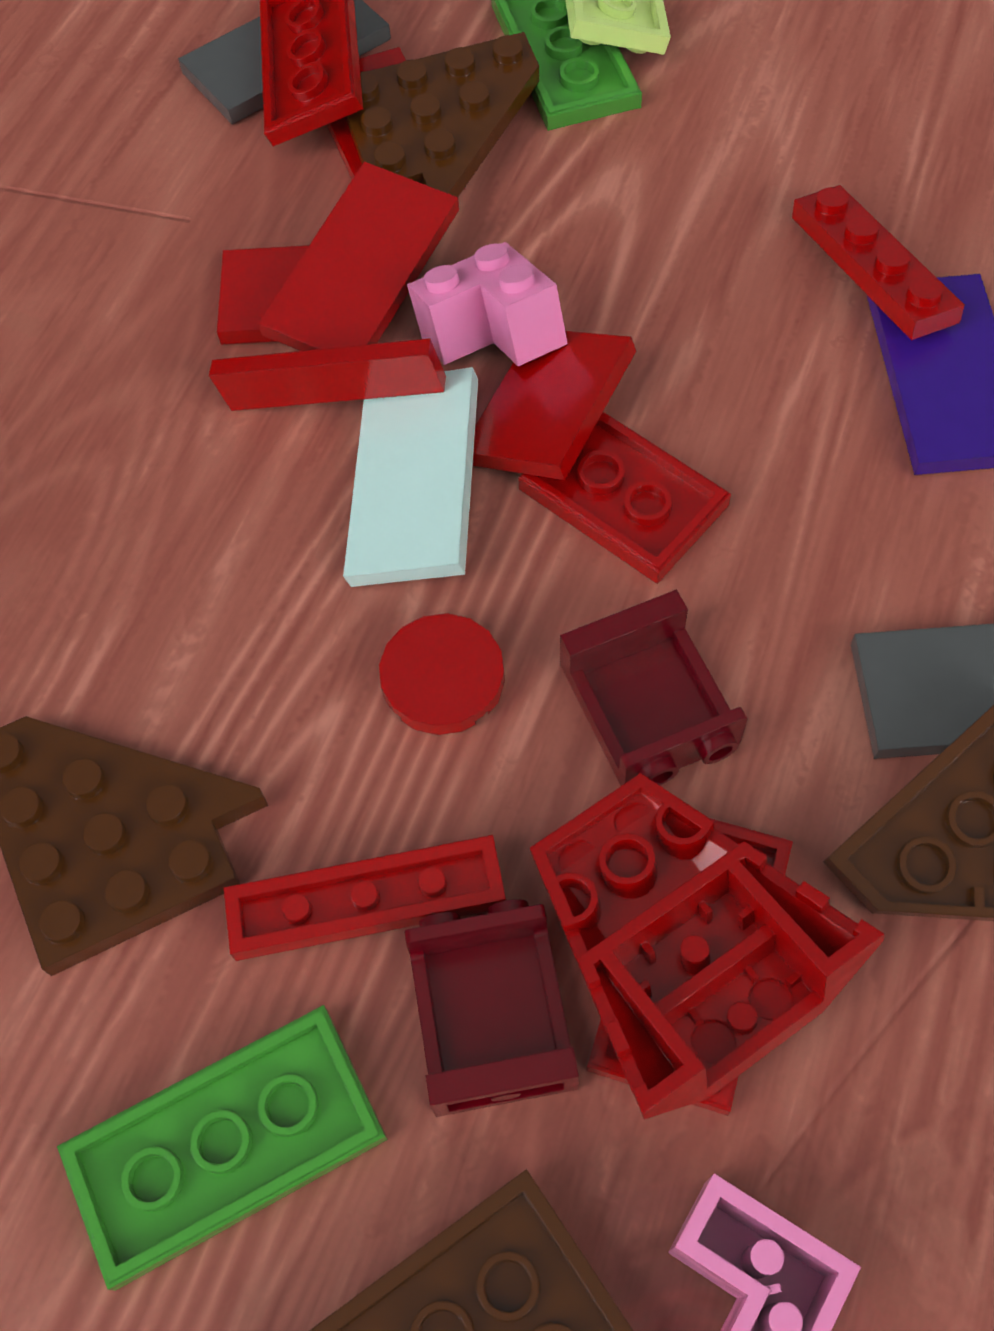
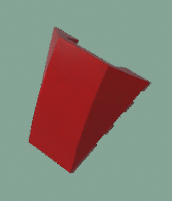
(691, 942)

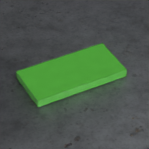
(574, 78)
(219, 1147)

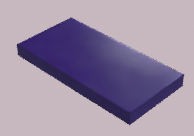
(945, 383)

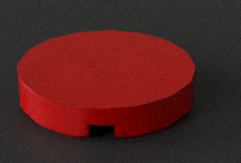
(442, 673)

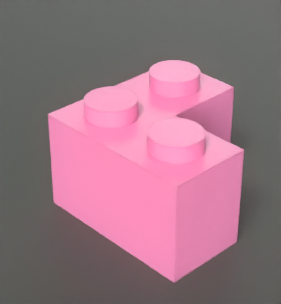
(486, 302)
(764, 1261)

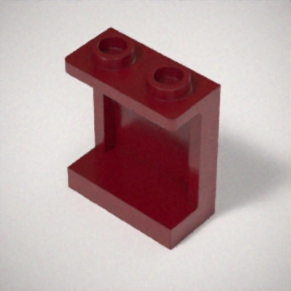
(649, 691)
(490, 1008)

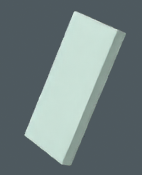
(413, 485)

